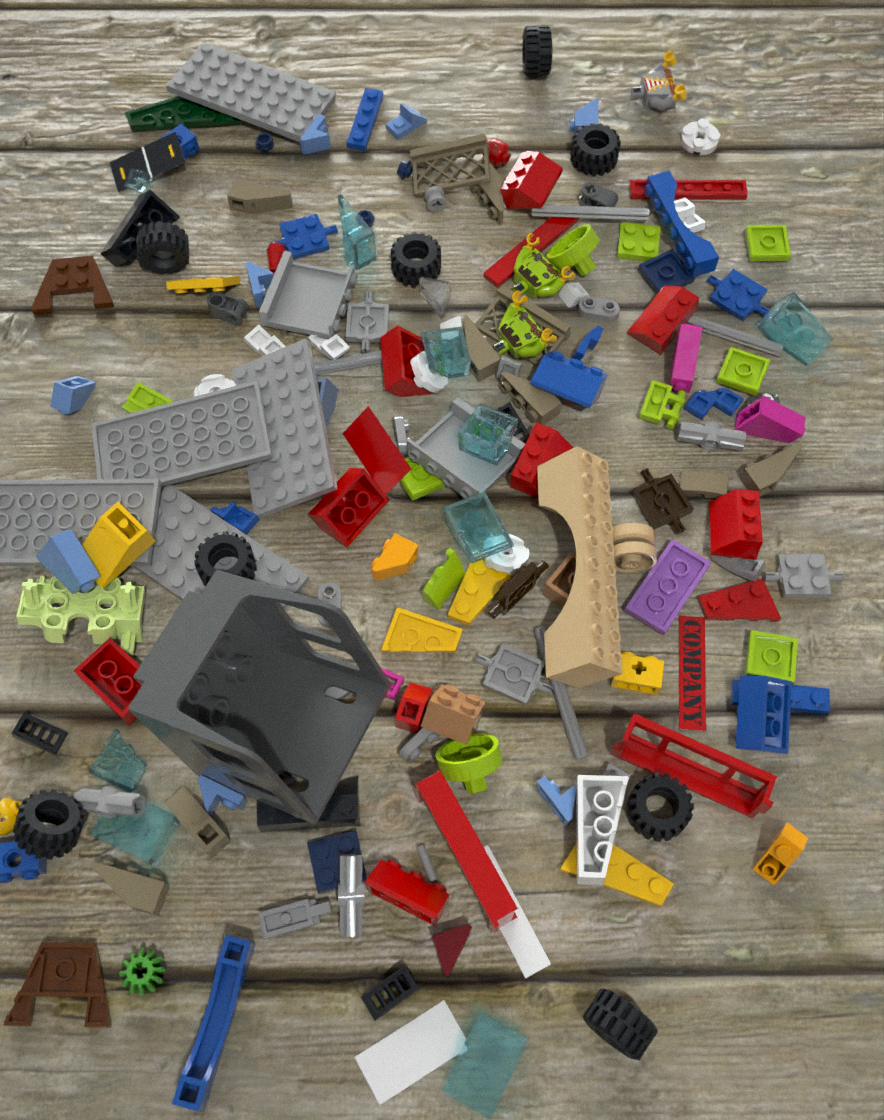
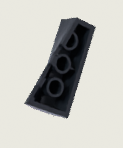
(145, 210)
(340, 811)

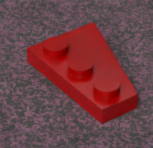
(742, 601)

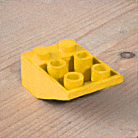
(116, 543)

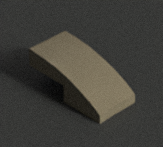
(706, 483)

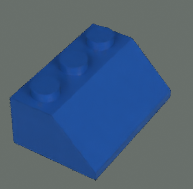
(569, 379)
(763, 714)

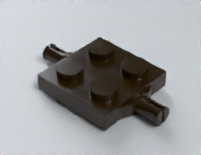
(662, 501)
(512, 592)

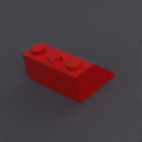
(530, 181)
(663, 317)
(397, 350)
(540, 447)
(350, 508)
(736, 525)
(110, 676)
(408, 891)

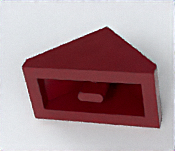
(449, 946)

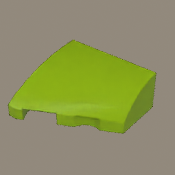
(444, 580)

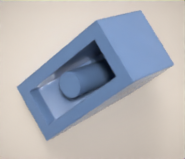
(585, 115)
(71, 394)

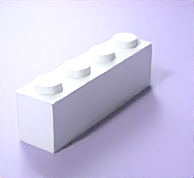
(597, 817)

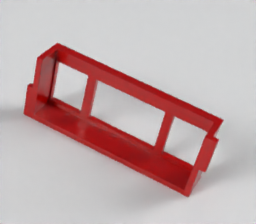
(697, 778)
(467, 850)

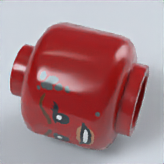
(498, 152)

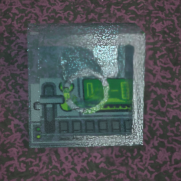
(447, 352)
(487, 434)

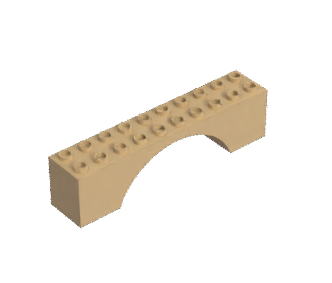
(585, 636)

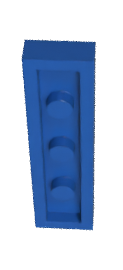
(365, 119)
(802, 698)

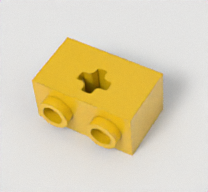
(650, 674)

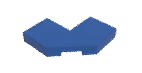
(721, 399)

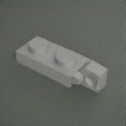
(292, 917)

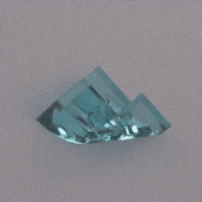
(119, 764)

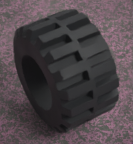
(537, 50)
(595, 149)
(415, 247)
(162, 248)
(225, 546)
(671, 791)
(45, 839)
(620, 1024)

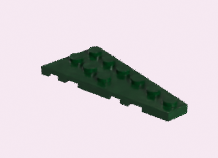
(177, 111)

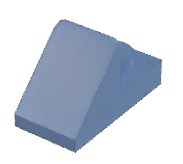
(406, 122)
(316, 136)
(259, 280)
(214, 792)
(561, 805)

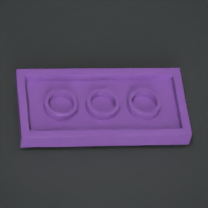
(667, 587)

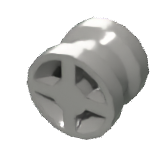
(435, 199)

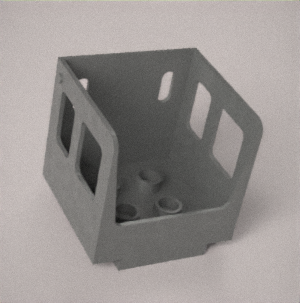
(246, 692)

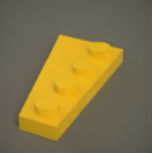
(628, 876)

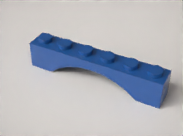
(696, 252)
(205, 1056)

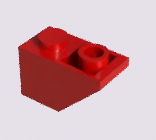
(413, 707)

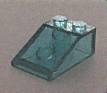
(357, 236)
(795, 328)
(477, 527)
(141, 836)
(485, 1065)

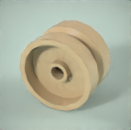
(634, 547)

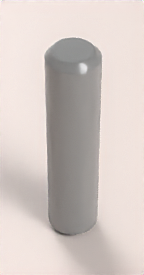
(432, 877)

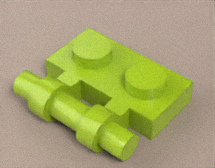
(655, 403)

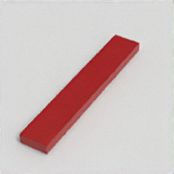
(697, 190)
(547, 232)

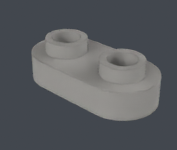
(598, 308)
(401, 428)
(334, 599)
(413, 748)

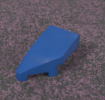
(589, 341)
(237, 516)

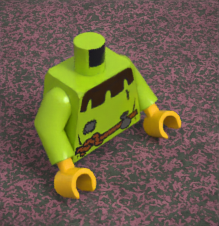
(536, 274)
(520, 332)

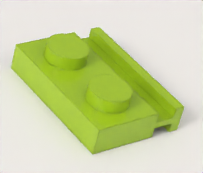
(144, 398)

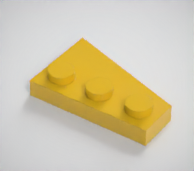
(200, 284)
(476, 591)
(420, 634)

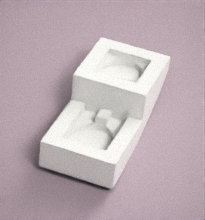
(687, 214)
(262, 342)
(331, 348)

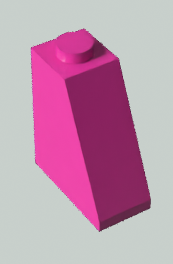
(685, 357)
(770, 421)

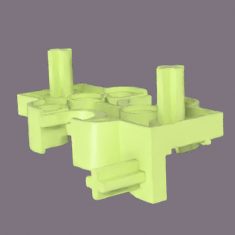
(121, 619)

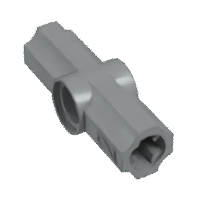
(711, 436)
(111, 802)
(350, 895)

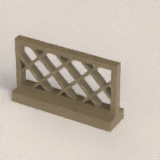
(449, 152)
(540, 316)

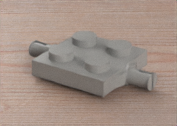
(366, 322)
(803, 576)
(514, 674)

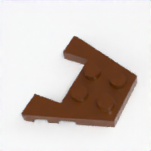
(71, 277)
(63, 971)

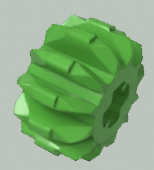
(135, 981)

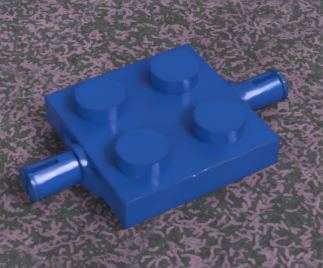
(305, 236)
(738, 295)

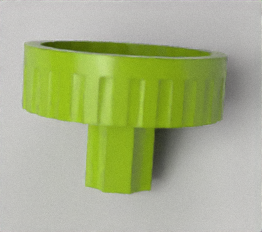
(575, 249)
(471, 761)

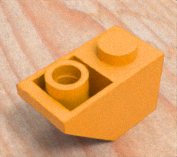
(395, 559)
(780, 853)

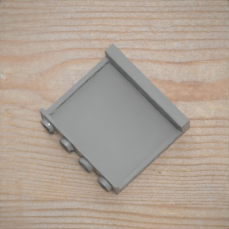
(307, 298)
(441, 456)

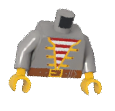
(658, 86)

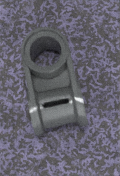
(598, 197)
(226, 307)

